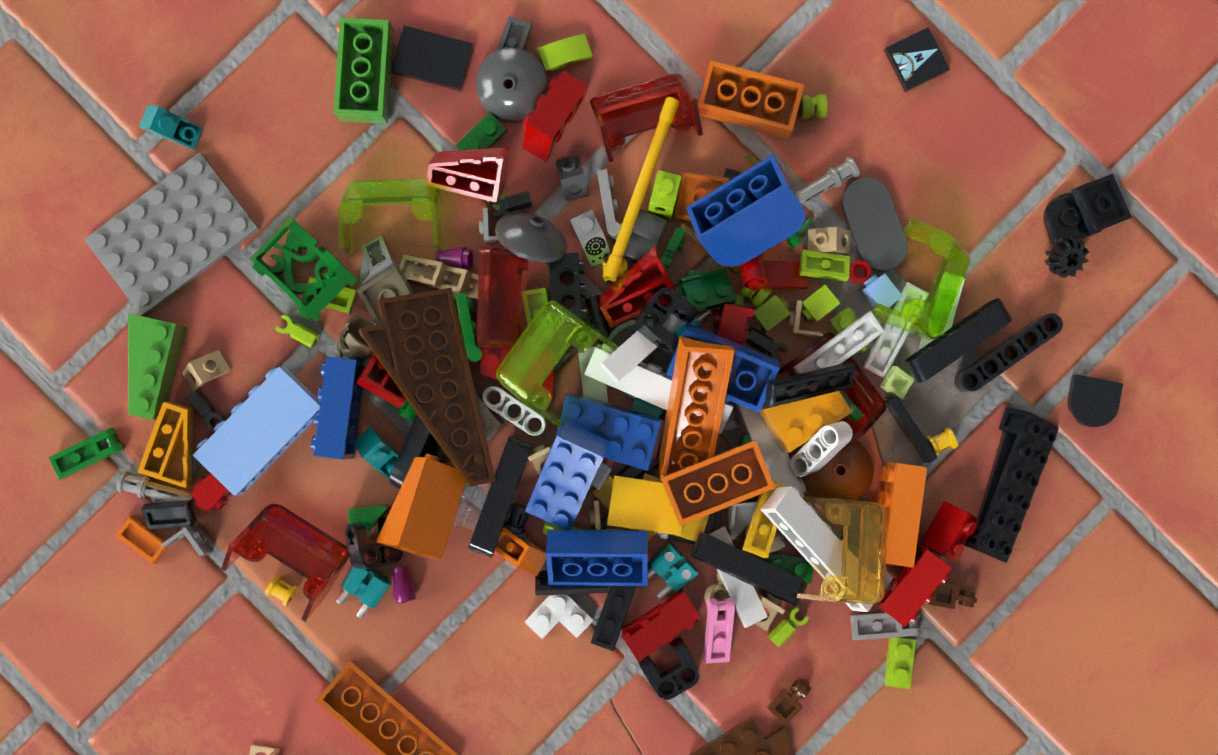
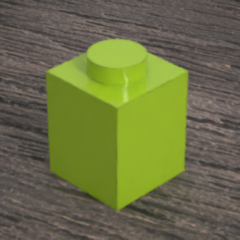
(818, 304)
(771, 313)

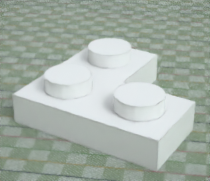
(559, 609)

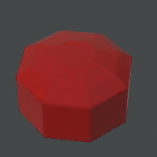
(859, 272)

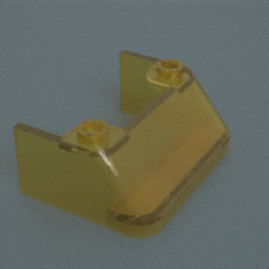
(862, 552)

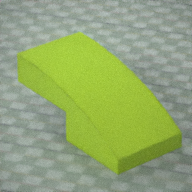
(564, 52)

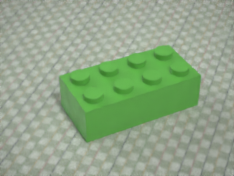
(363, 70)

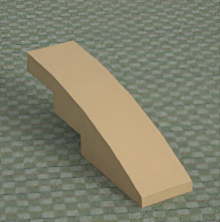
(439, 276)

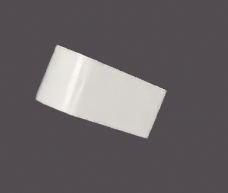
(506, 402)
(821, 448)

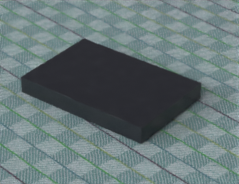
(432, 58)

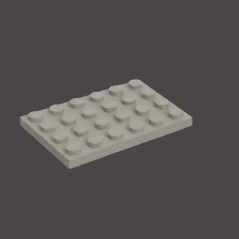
(171, 234)

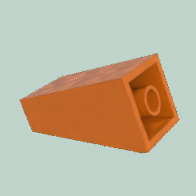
(424, 508)

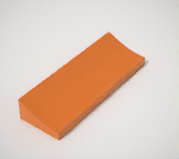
(694, 404)
(378, 717)

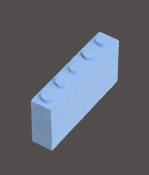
(258, 431)

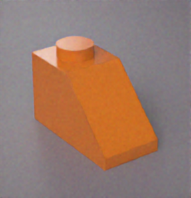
(520, 552)

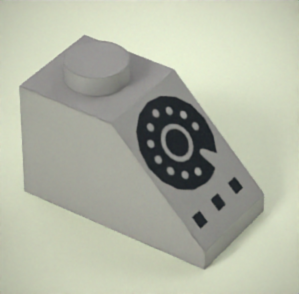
(591, 238)

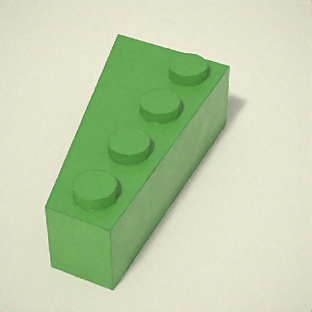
(152, 363)

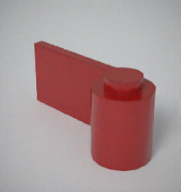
(772, 274)

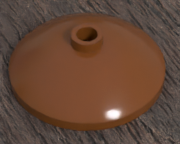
(854, 480)

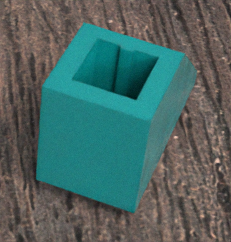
(170, 126)
(377, 451)

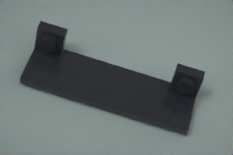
(1016, 483)

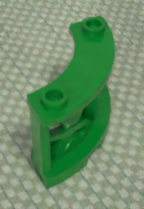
(297, 238)

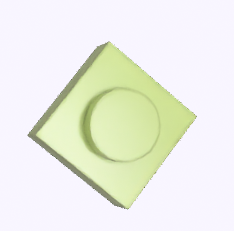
(897, 382)

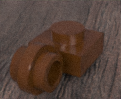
(946, 596)
(785, 705)

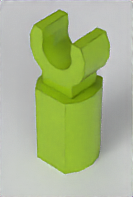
(299, 332)
(786, 627)

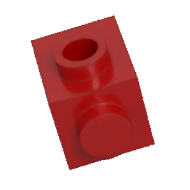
(210, 493)

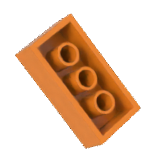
(750, 99)
(717, 482)
(903, 499)

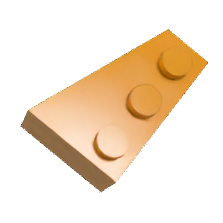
(800, 420)
(170, 446)

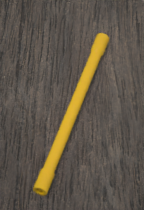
(616, 258)

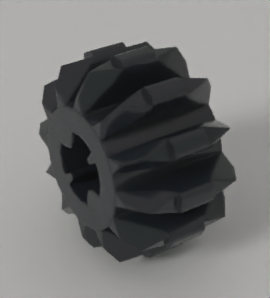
(1066, 256)

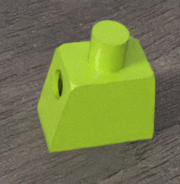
(664, 194)

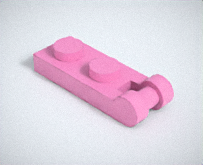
(719, 630)

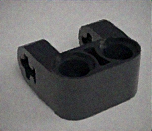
(674, 304)
(358, 545)
(672, 674)

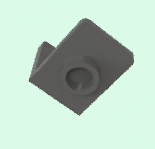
(571, 172)

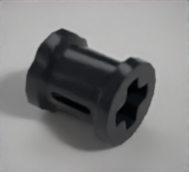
(518, 518)

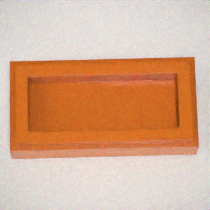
(142, 539)

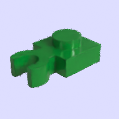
(676, 244)

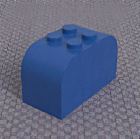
(748, 214)

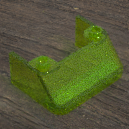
(425, 203)
(930, 317)
(540, 351)

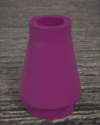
(456, 257)
(403, 585)

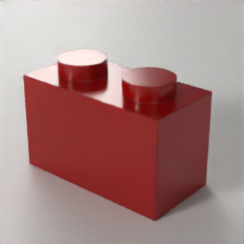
(949, 531)

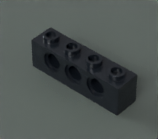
(568, 265)

